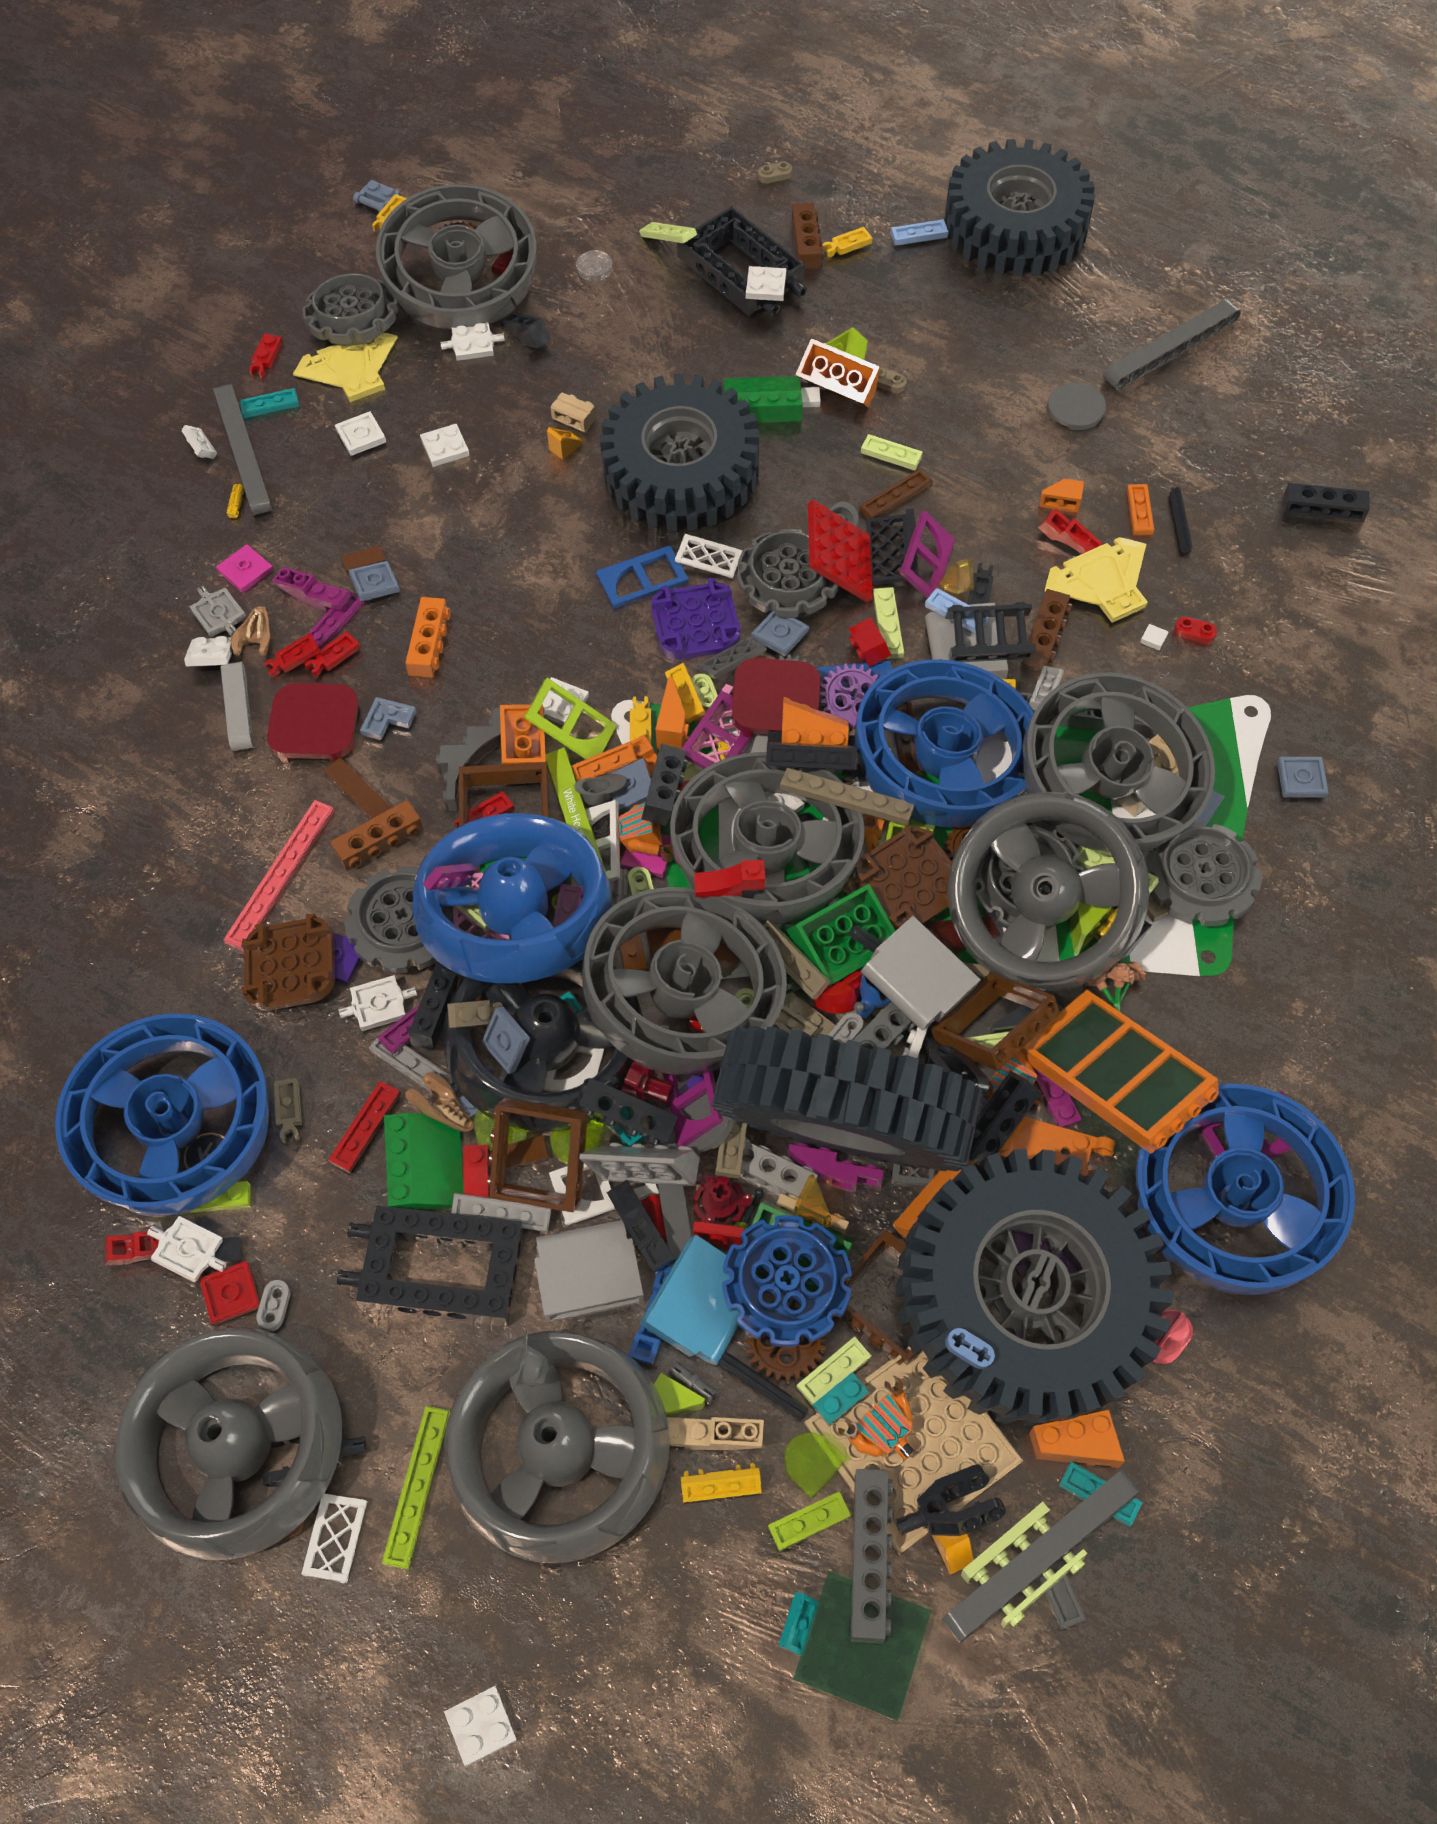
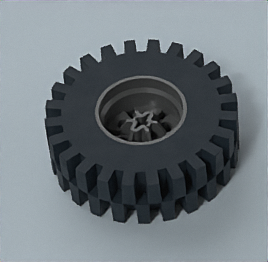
(1019, 207)
(656, 485)

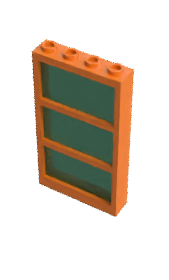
(1121, 1071)

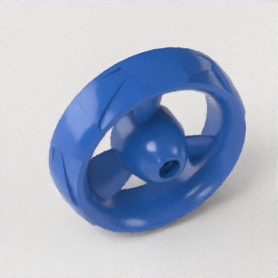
(943, 740)
(512, 898)
(164, 1113)
(1247, 1190)

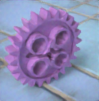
(856, 679)

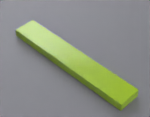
(416, 1488)

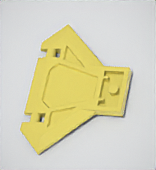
(349, 367)
(1104, 578)

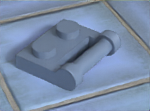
(375, 195)

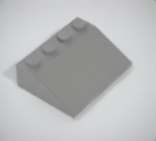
(643, 1164)

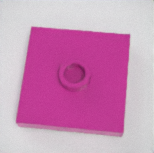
(244, 568)
(652, 863)

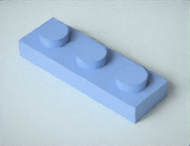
(919, 232)
(940, 601)

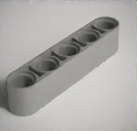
(237, 706)

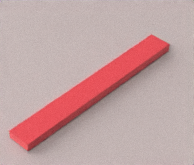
(280, 873)

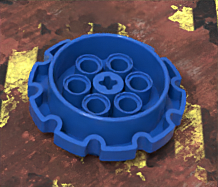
(827, 1269)

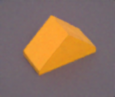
(562, 442)
(955, 1551)

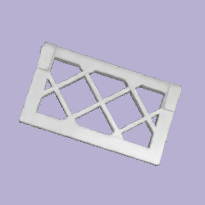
(703, 544)
(320, 1522)

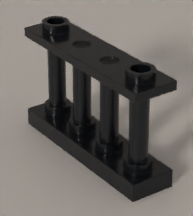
(996, 652)
(809, 754)

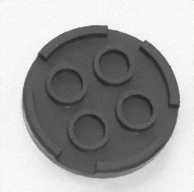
(1076, 406)
(713, 1138)

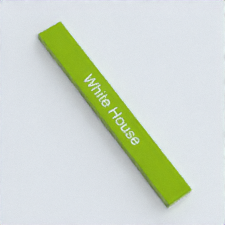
(569, 798)

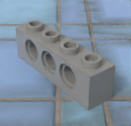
(774, 1180)

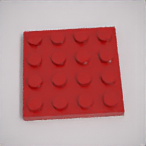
(839, 551)

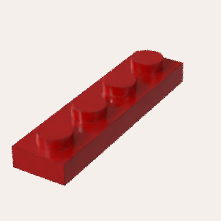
(364, 1127)

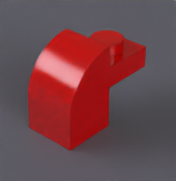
(840, 996)

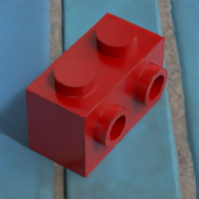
(869, 642)

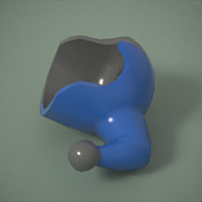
(871, 998)

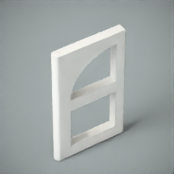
(612, 841)
(588, 1072)
(590, 1209)

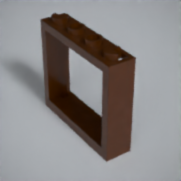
(501, 775)
(981, 998)
(499, 1137)
(878, 1339)

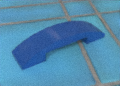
(645, 1343)

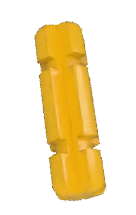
(235, 501)

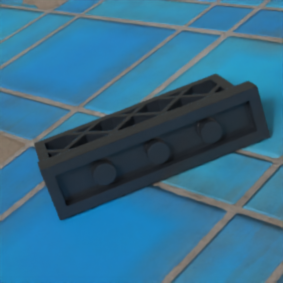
(908, 529)

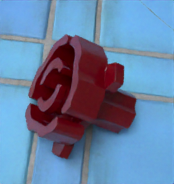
(644, 1083)
(720, 1200)

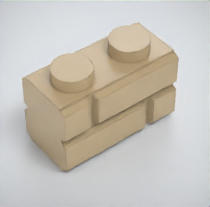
(573, 412)

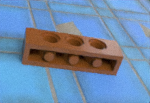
(381, 825)

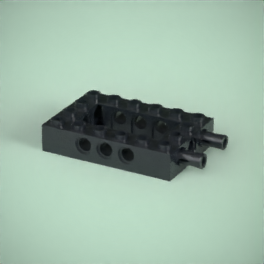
(735, 227)
(381, 1294)

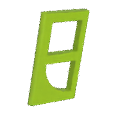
(584, 748)

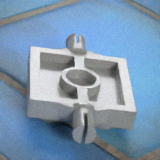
(217, 612)

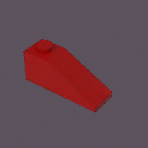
(476, 1169)

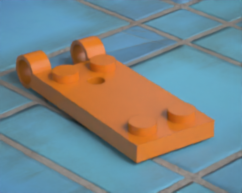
(1039, 1135)

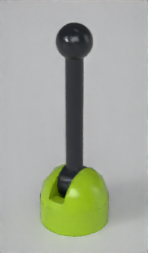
(759, 1192)

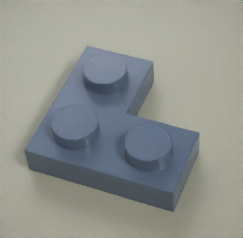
(384, 713)

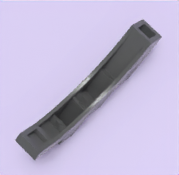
(476, 745)

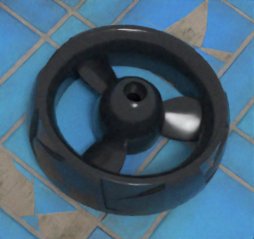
(553, 1042)

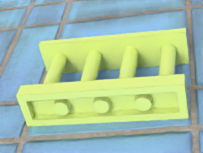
(997, 1553)

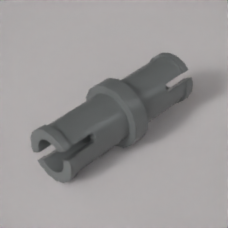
(693, 1382)

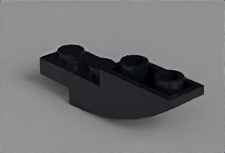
(640, 1226)

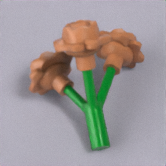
(1122, 974)

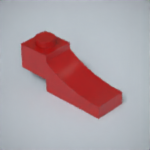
(1069, 532)
(731, 880)
(129, 1248)

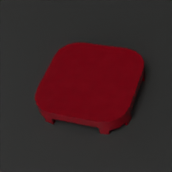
(761, 688)
(313, 721)

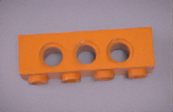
(427, 637)

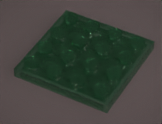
(860, 1672)

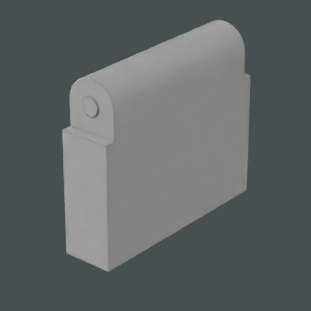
(942, 638)
(919, 974)
(587, 1271)

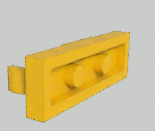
(687, 693)
(721, 1484)

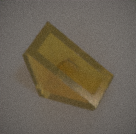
(959, 577)
(812, 1204)

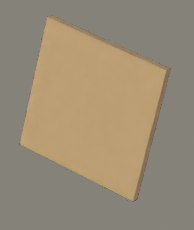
(943, 1435)

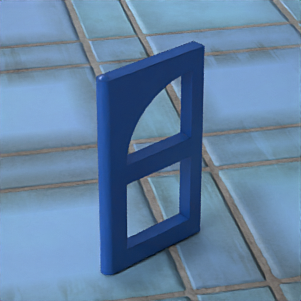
(611, 575)

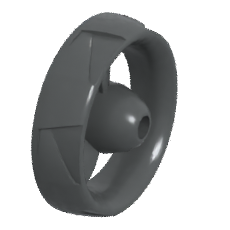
(458, 254)
(1121, 758)
(768, 833)
(1103, 885)
(680, 978)
(228, 1443)
(558, 1449)

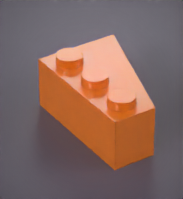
(812, 726)
(1081, 1440)

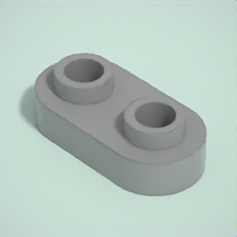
(842, 1032)
(273, 1306)

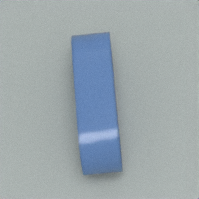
(973, 1343)

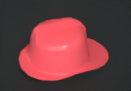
(1176, 1338)

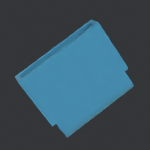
(691, 1304)

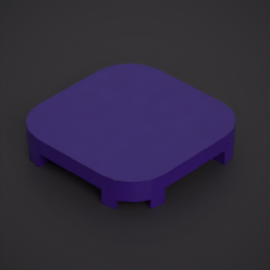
(695, 620)

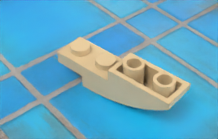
(716, 1433)

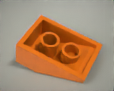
(671, 723)
(519, 738)

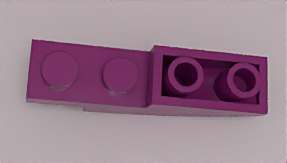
(309, 590)
(841, 1174)

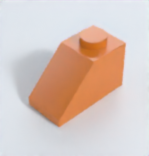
(1063, 495)

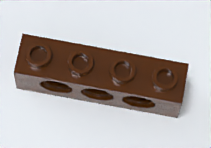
(806, 234)
(1047, 627)

